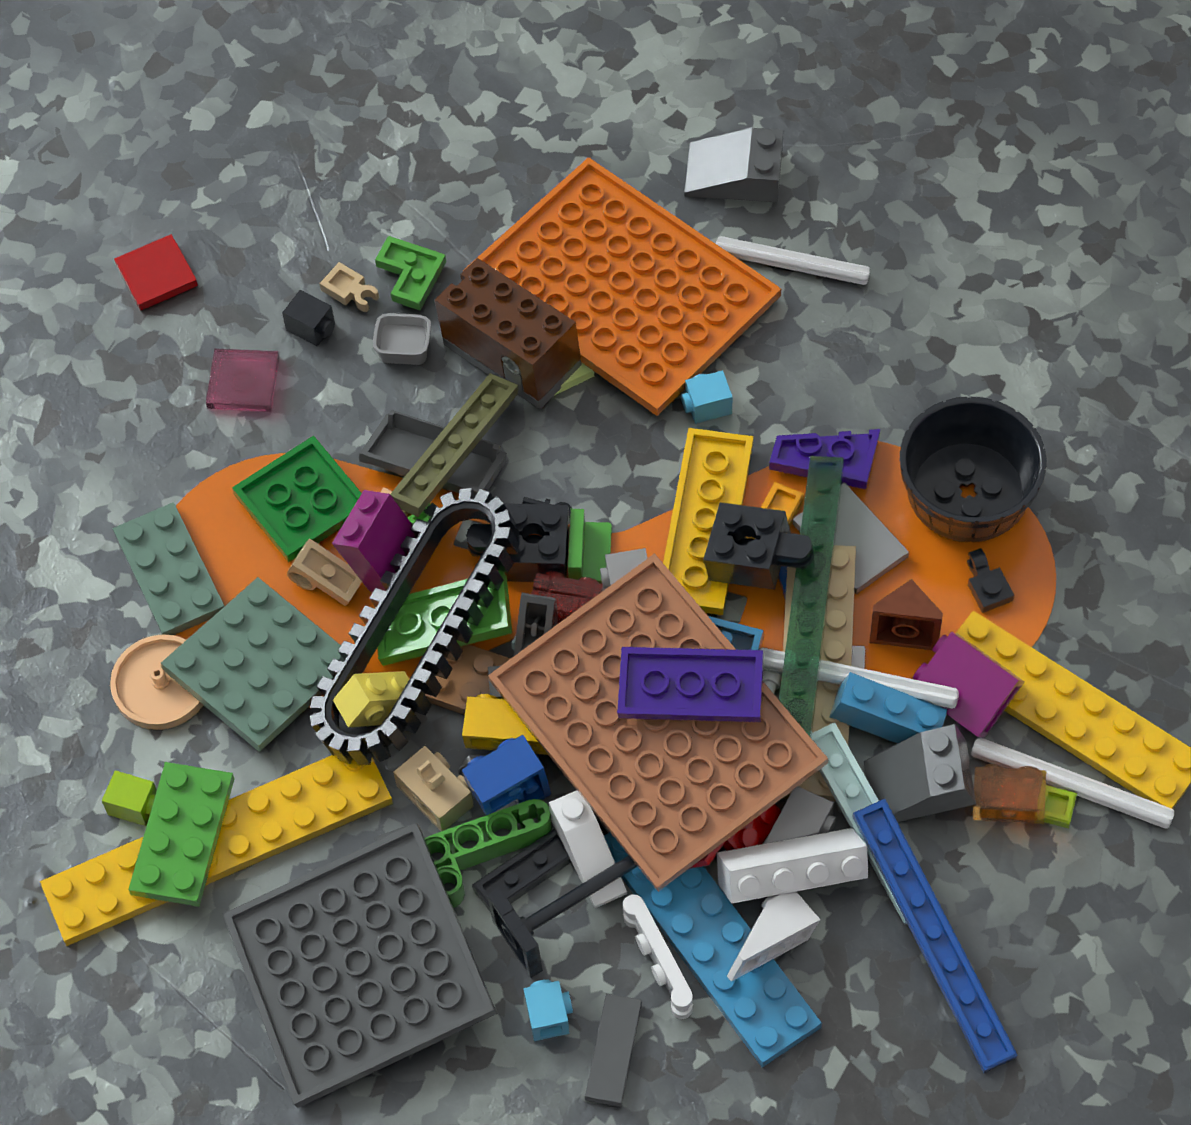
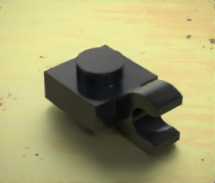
(987, 586)

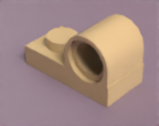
(324, 570)

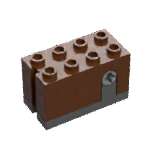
(508, 332)

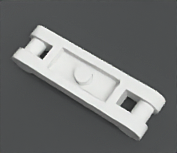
(651, 942)

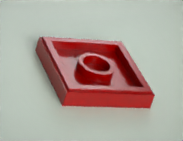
(156, 272)

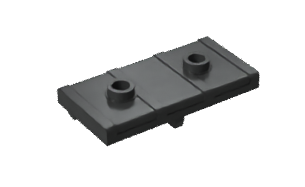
(404, 439)

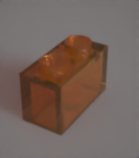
(1009, 794)

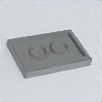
(875, 545)

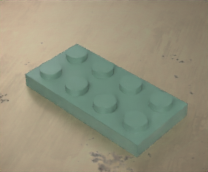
(169, 570)

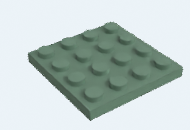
(255, 663)

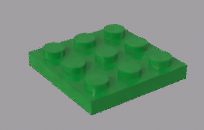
(299, 497)

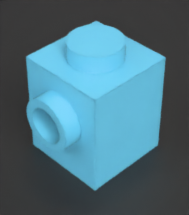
(707, 397)
(547, 1009)

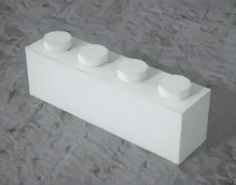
(792, 865)

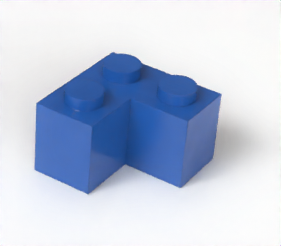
(507, 776)

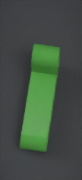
(488, 844)

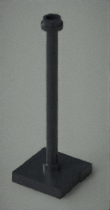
(519, 931)

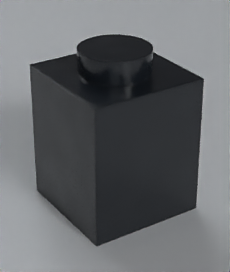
(309, 318)

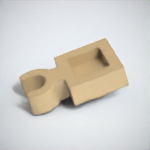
(347, 284)

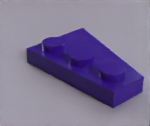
(793, 453)

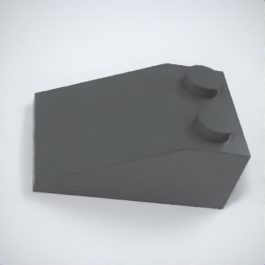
(736, 166)
(923, 774)

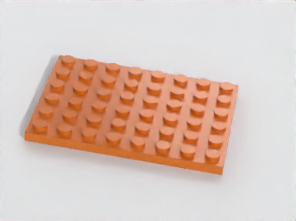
(638, 282)

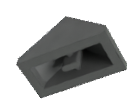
(535, 618)

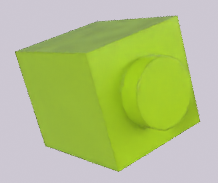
(129, 798)

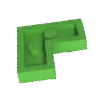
(417, 270)

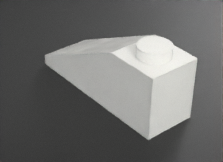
(585, 844)
(779, 928)

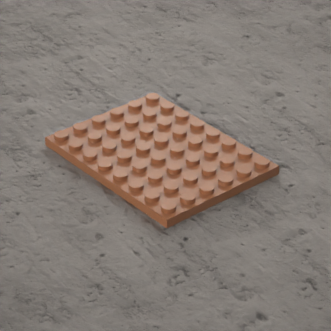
(655, 783)

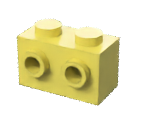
(370, 697)

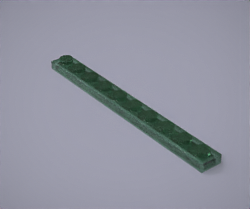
(812, 591)

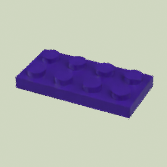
(690, 684)

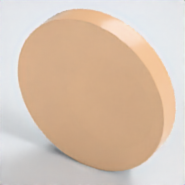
(145, 691)

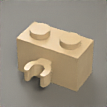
(434, 788)

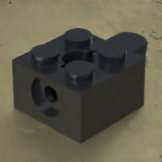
(535, 552)
(752, 561)

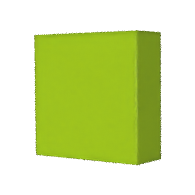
(1059, 806)

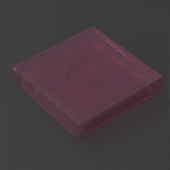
(242, 380)

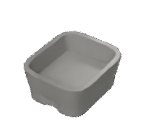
(402, 338)

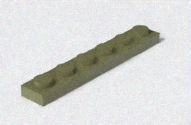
(454, 444)

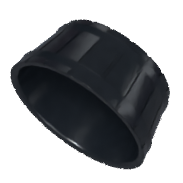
(974, 445)

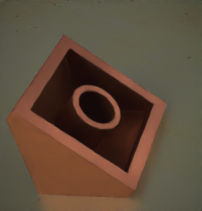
(906, 619)

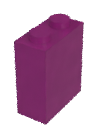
(373, 537)
(981, 681)

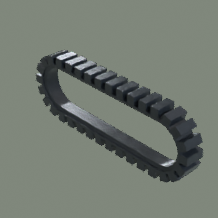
(444, 644)

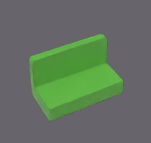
(587, 546)

